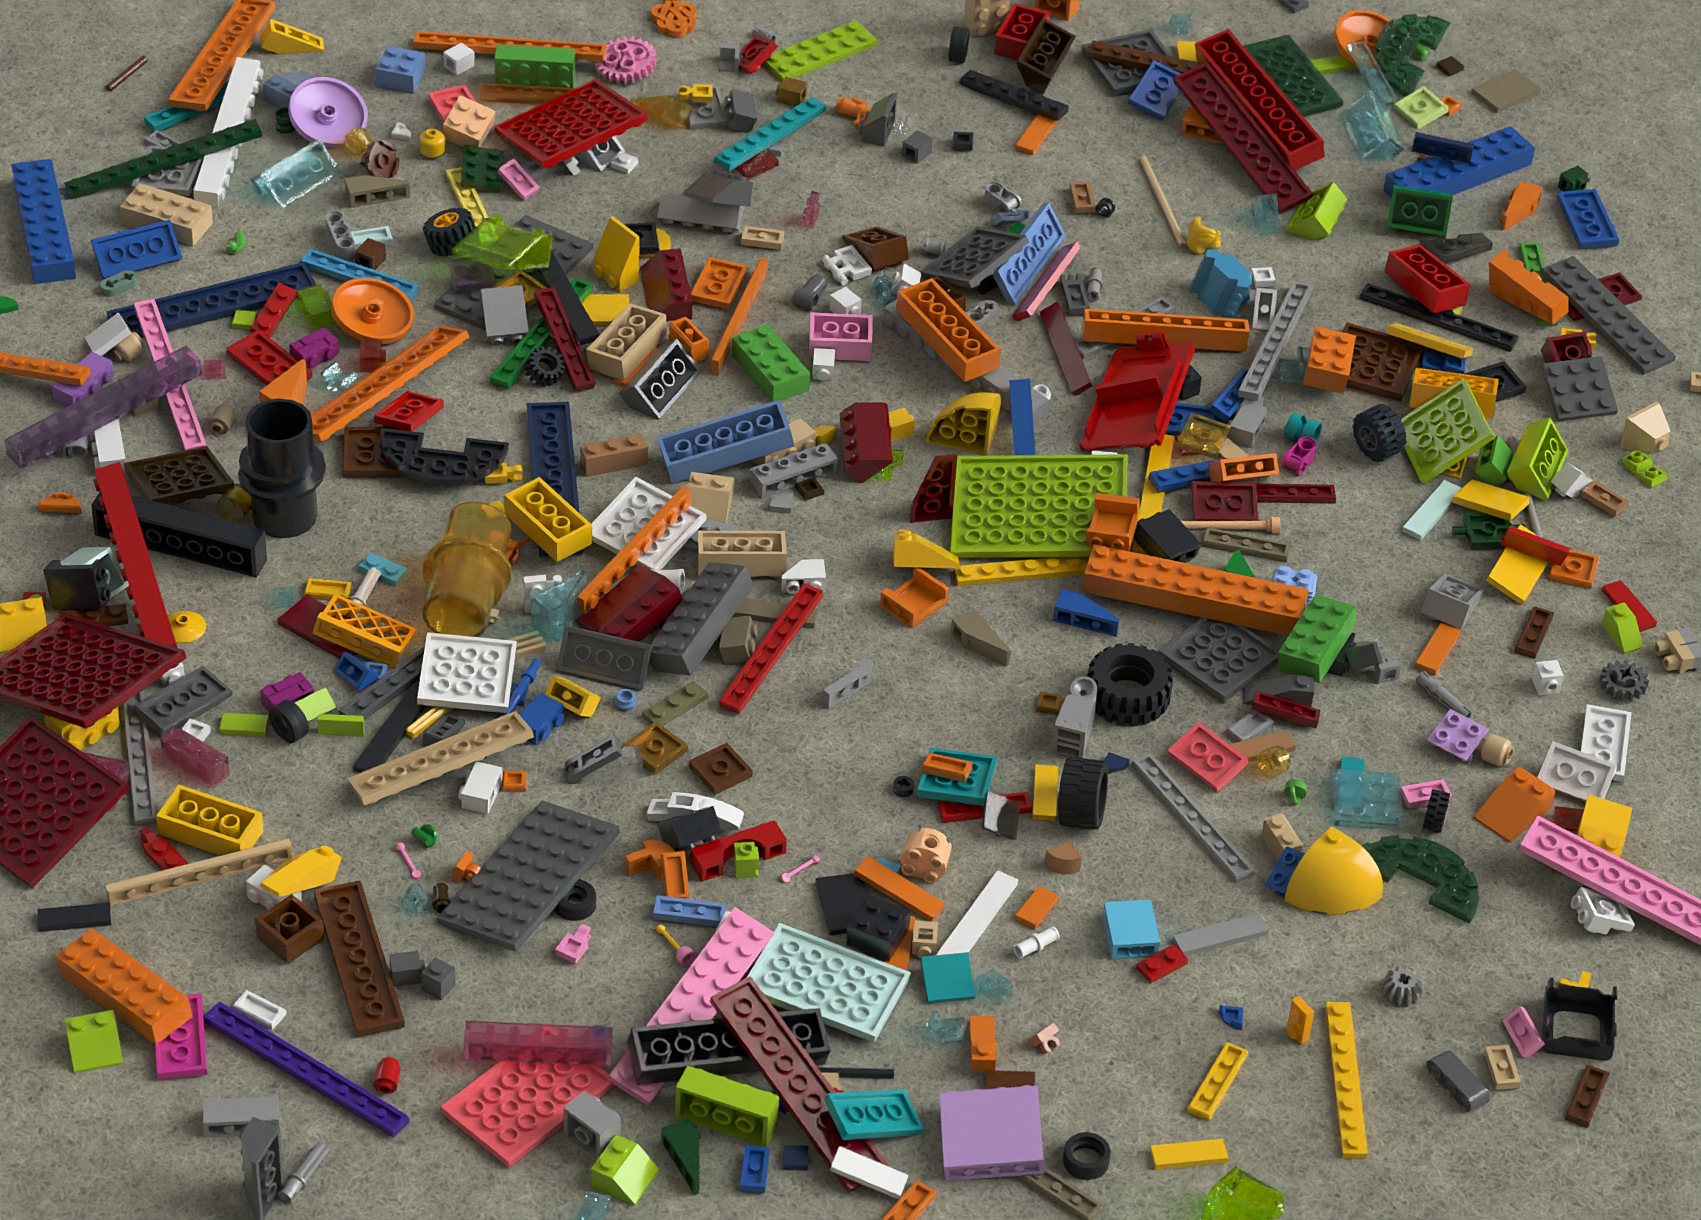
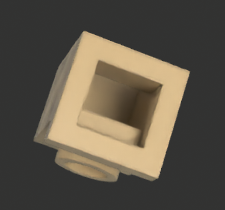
(924, 943)

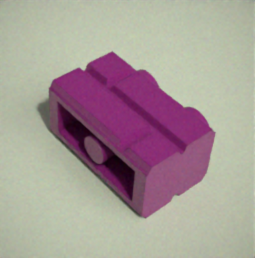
(315, 348)
(290, 688)

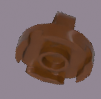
(381, 159)

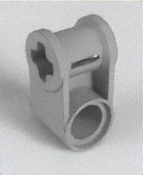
(1000, 197)

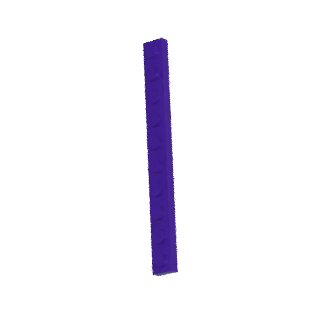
(306, 1069)

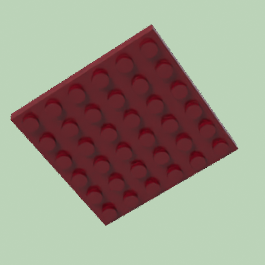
(48, 799)

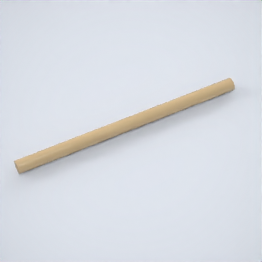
(1163, 202)

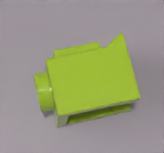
(746, 860)

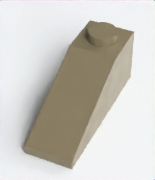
(371, 190)

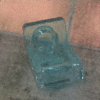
(336, 379)
(996, 984)
(946, 1030)

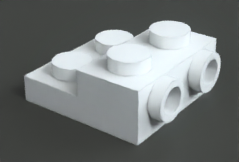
(1600, 912)

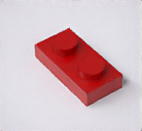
(1162, 963)

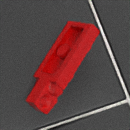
(160, 850)

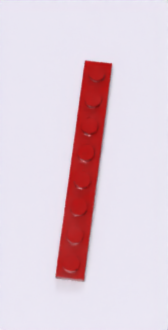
(771, 649)

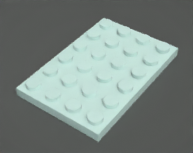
(812, 973)

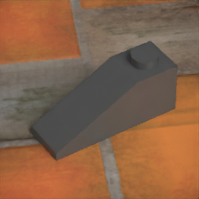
(1290, 687)

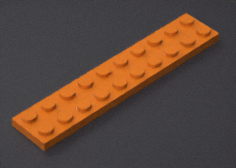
(219, 54)
(385, 380)

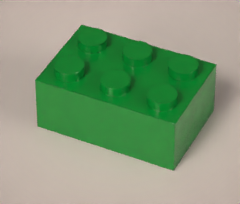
(1420, 210)

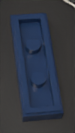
(1442, 147)

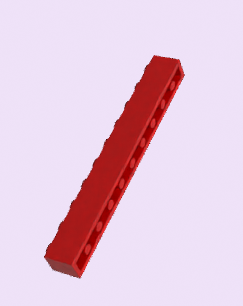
(133, 554)

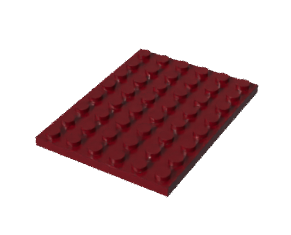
(82, 669)

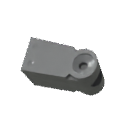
(1075, 719)

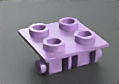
(1458, 735)

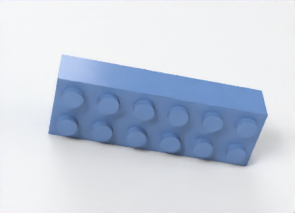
(726, 441)

